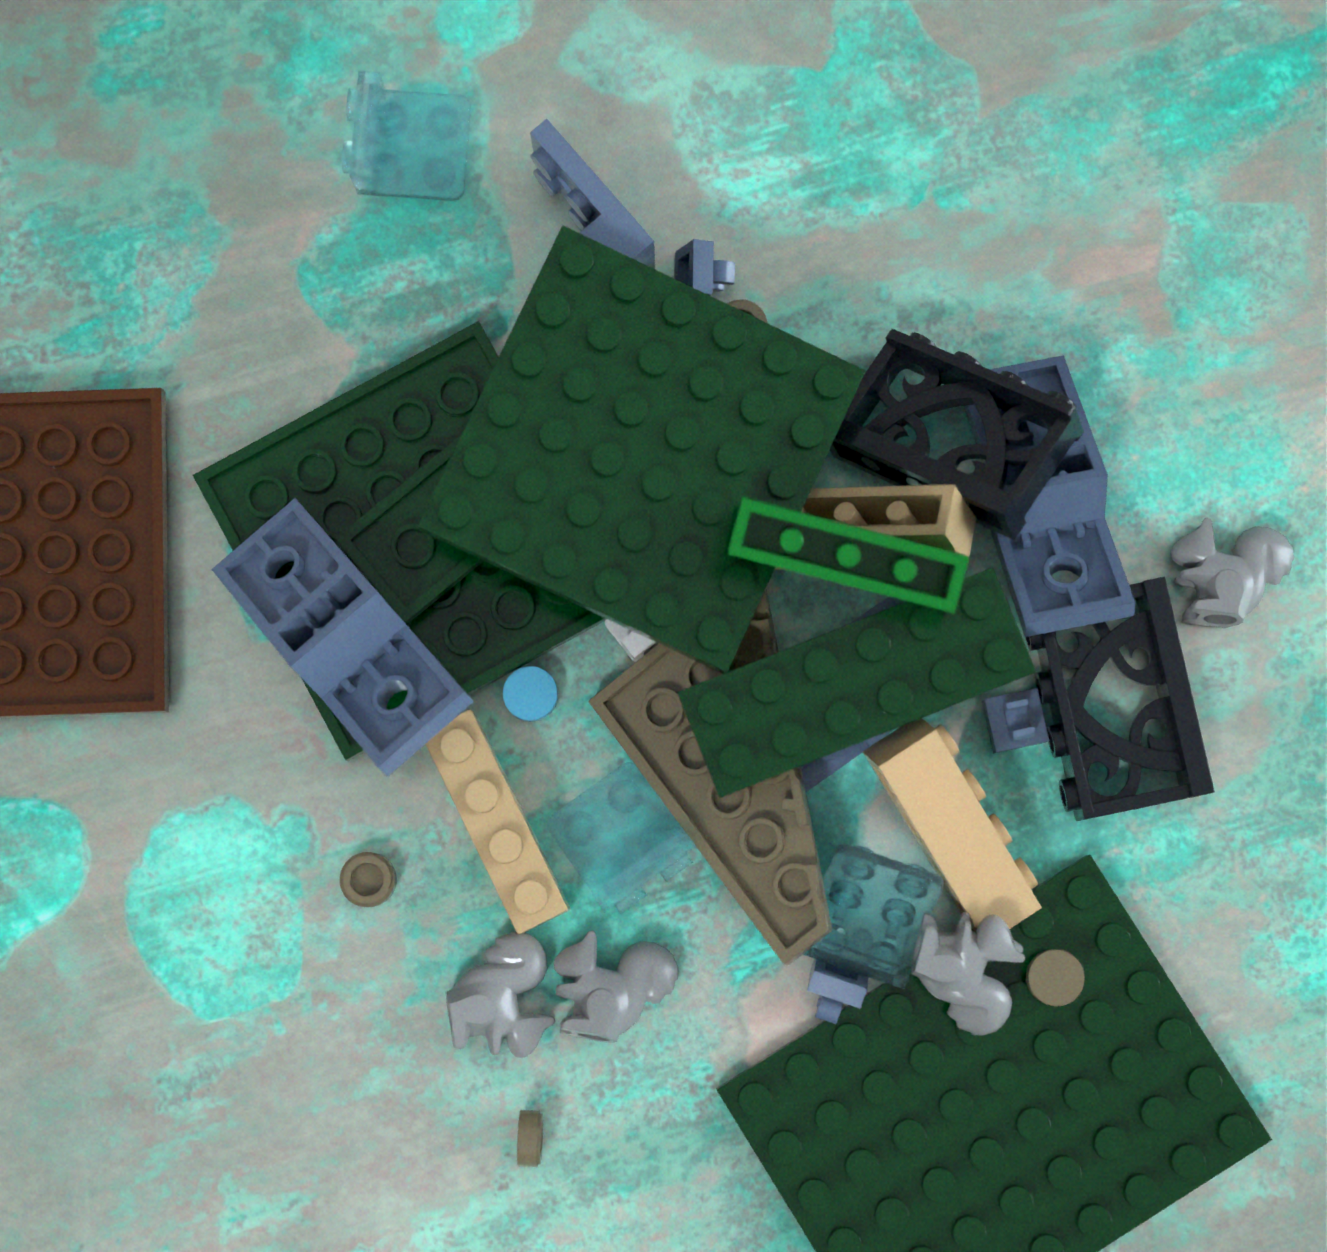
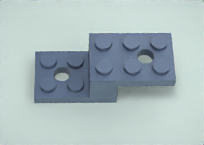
(592, 203)
(1062, 526)
(341, 637)

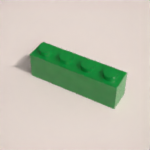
(848, 554)

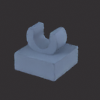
(697, 268)
(1015, 720)
(835, 988)

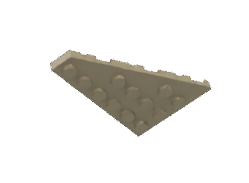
(753, 838)

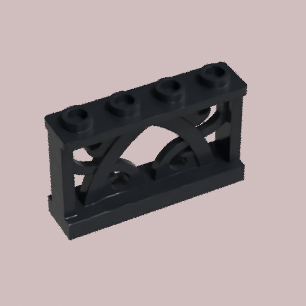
(964, 384)
(1177, 751)

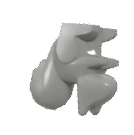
(1225, 583)
(954, 968)
(486, 997)
(608, 999)

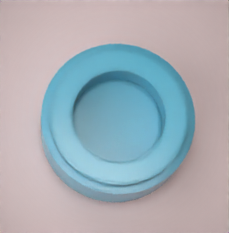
(530, 693)

